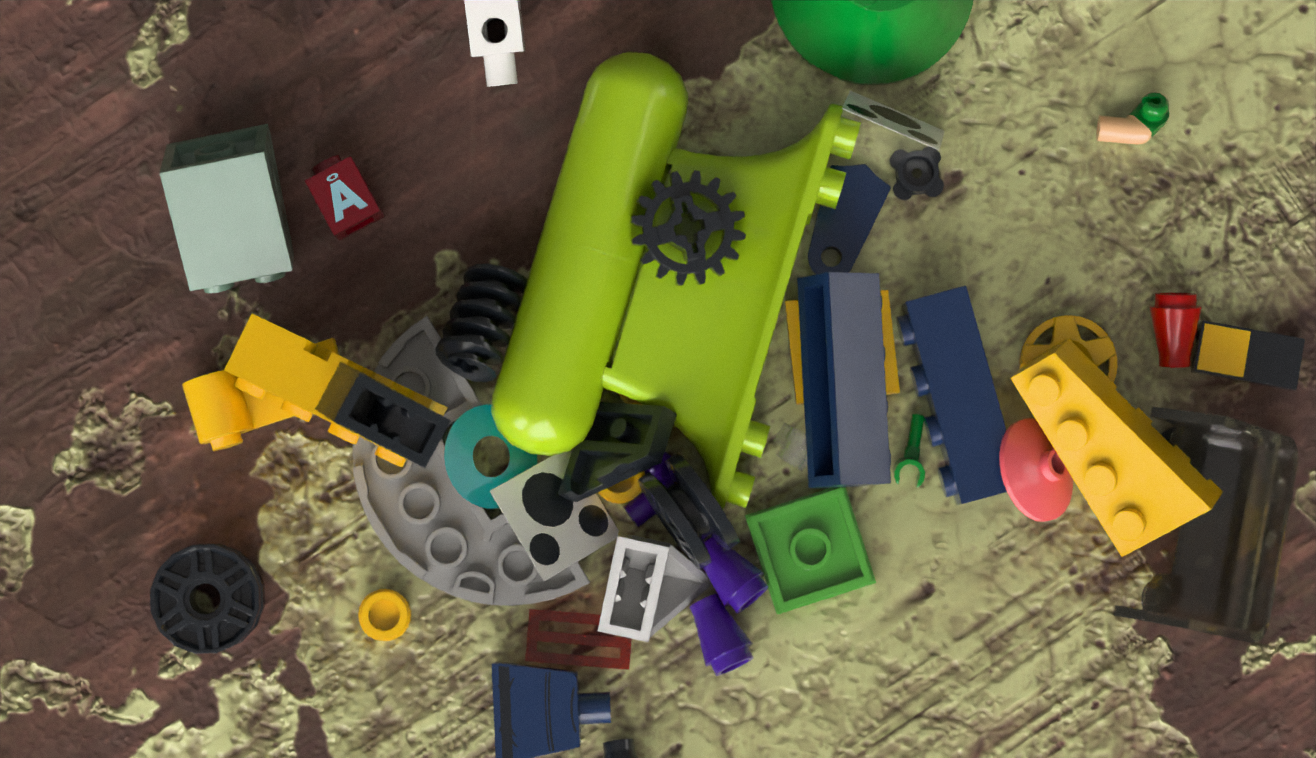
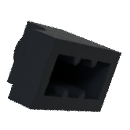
(382, 415)

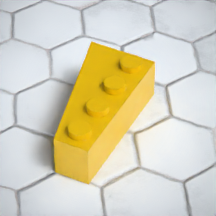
(299, 373)
(1111, 450)

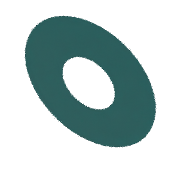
(459, 457)

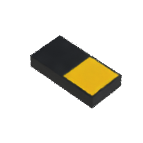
(1248, 355)

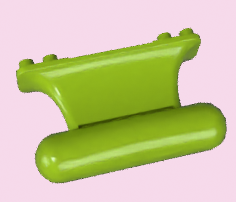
(599, 305)

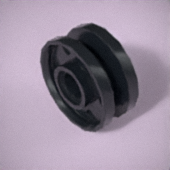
(688, 511)
(175, 604)

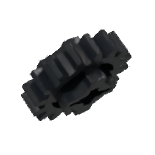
(710, 222)

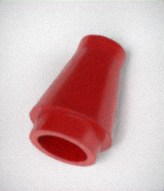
(1175, 326)

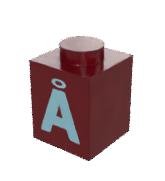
(343, 196)

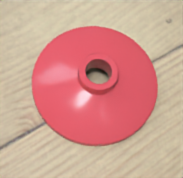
(1034, 472)

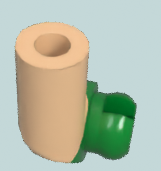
(1138, 125)

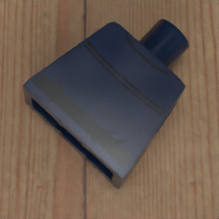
(541, 710)

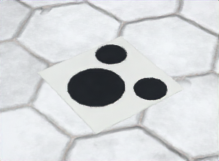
(893, 120)
(549, 525)

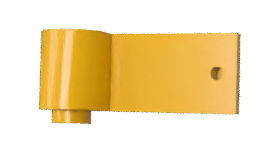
(226, 412)

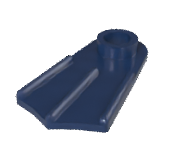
(852, 220)

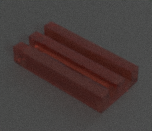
(535, 635)

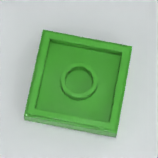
(810, 549)

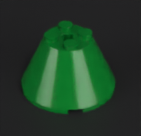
(872, 38)

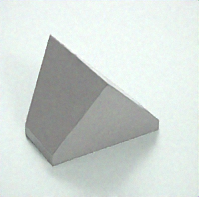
(647, 587)

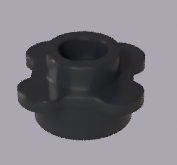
(927, 163)

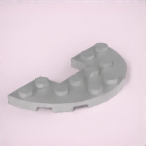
(425, 517)

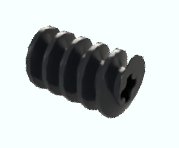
(479, 319)

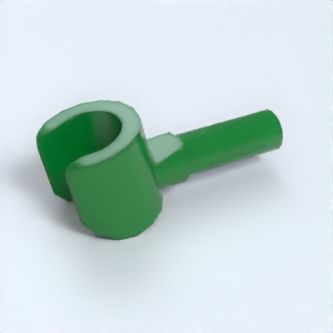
(912, 451)

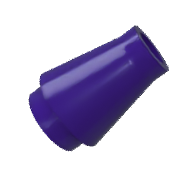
(733, 577)
(720, 637)

